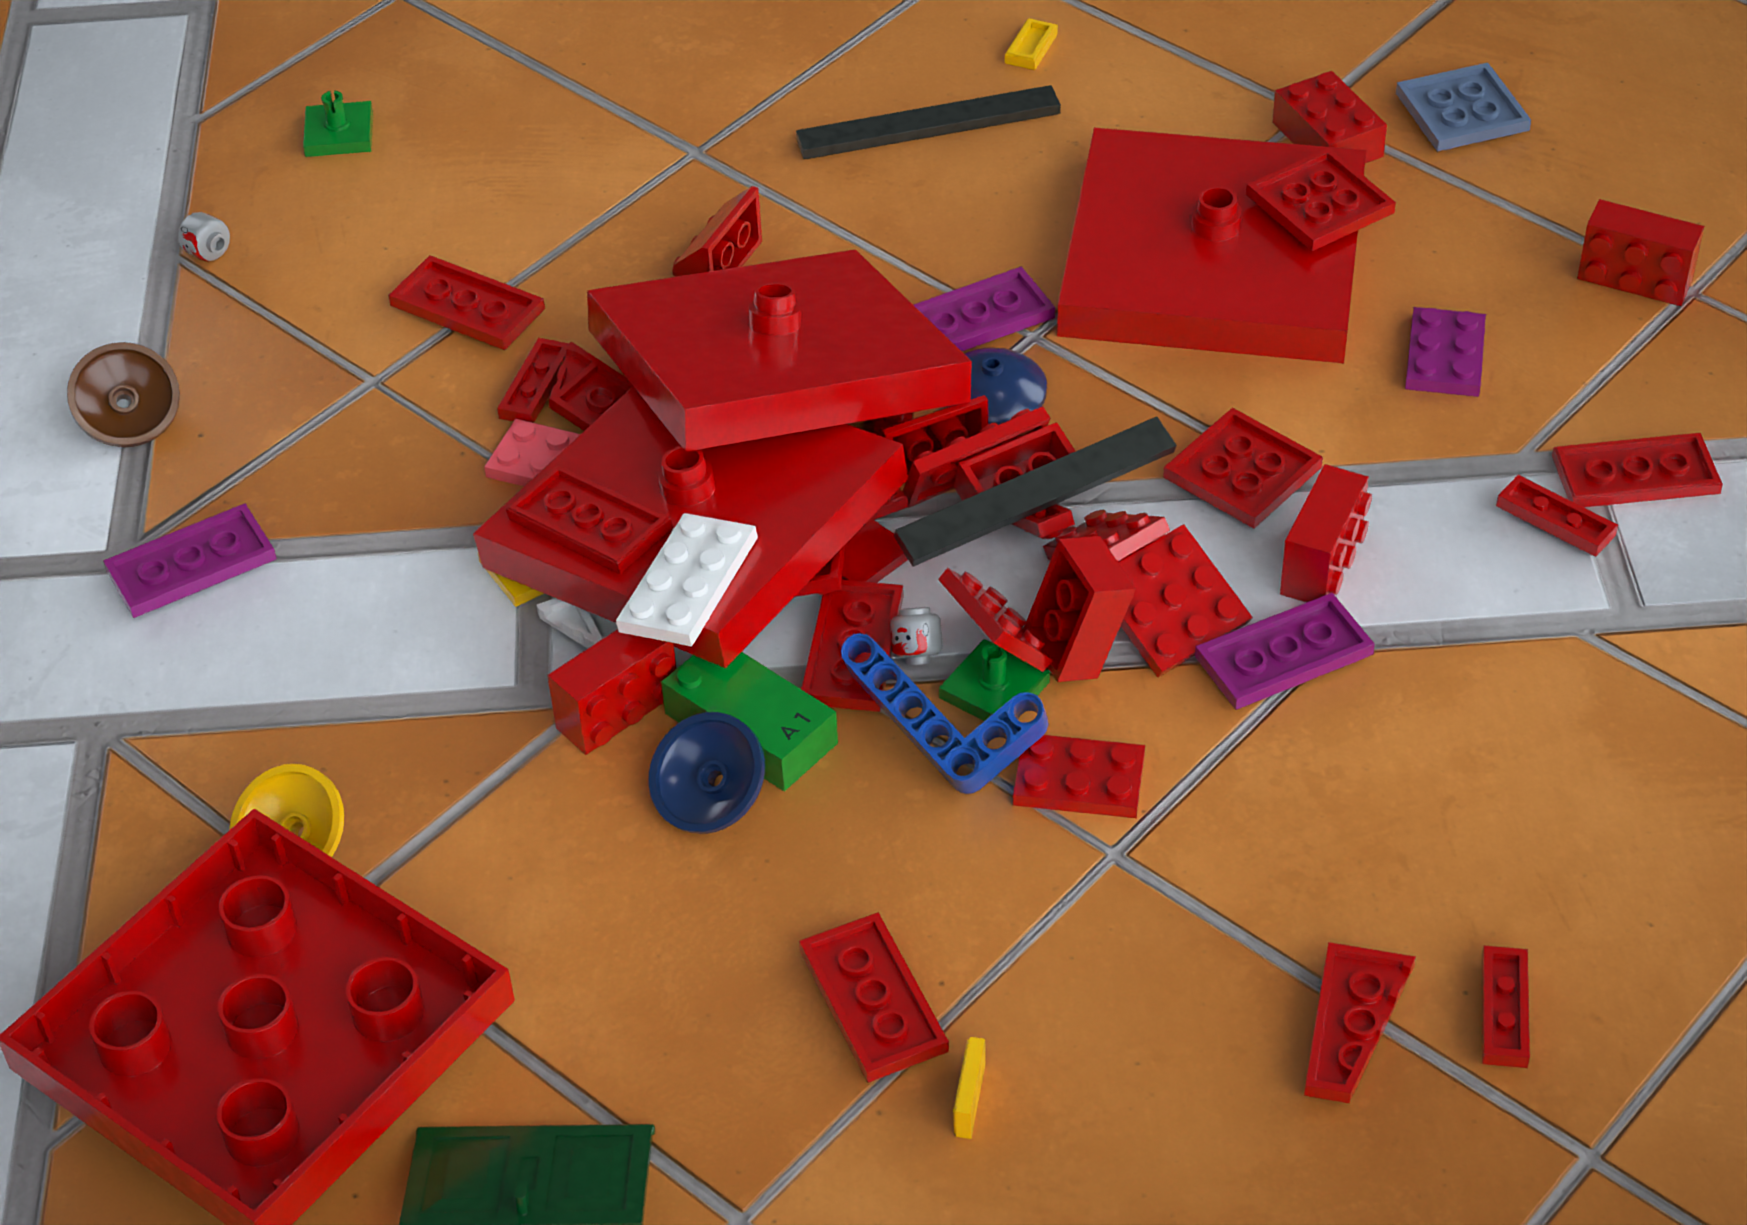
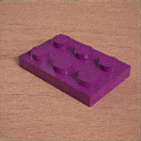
(1446, 351)

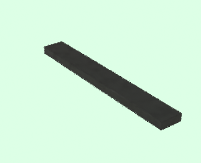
(927, 122)
(1034, 491)

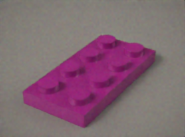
(988, 309)
(189, 560)
(1284, 650)

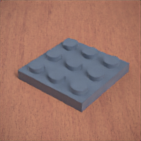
(1463, 106)

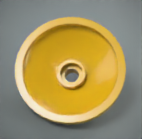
(296, 799)

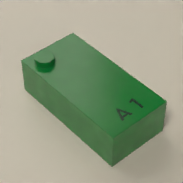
(786, 720)

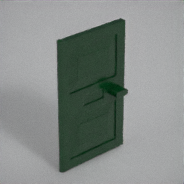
(529, 1175)

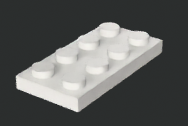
(687, 579)

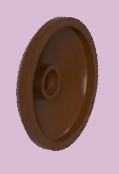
(120, 373)

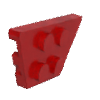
(585, 387)

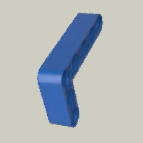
(933, 723)

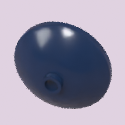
(1008, 382)
(692, 759)

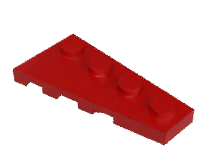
(1352, 1013)

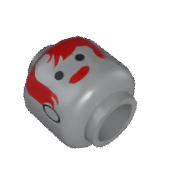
(203, 233)
(916, 635)

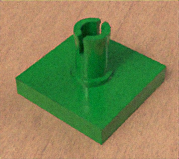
(338, 127)
(990, 680)

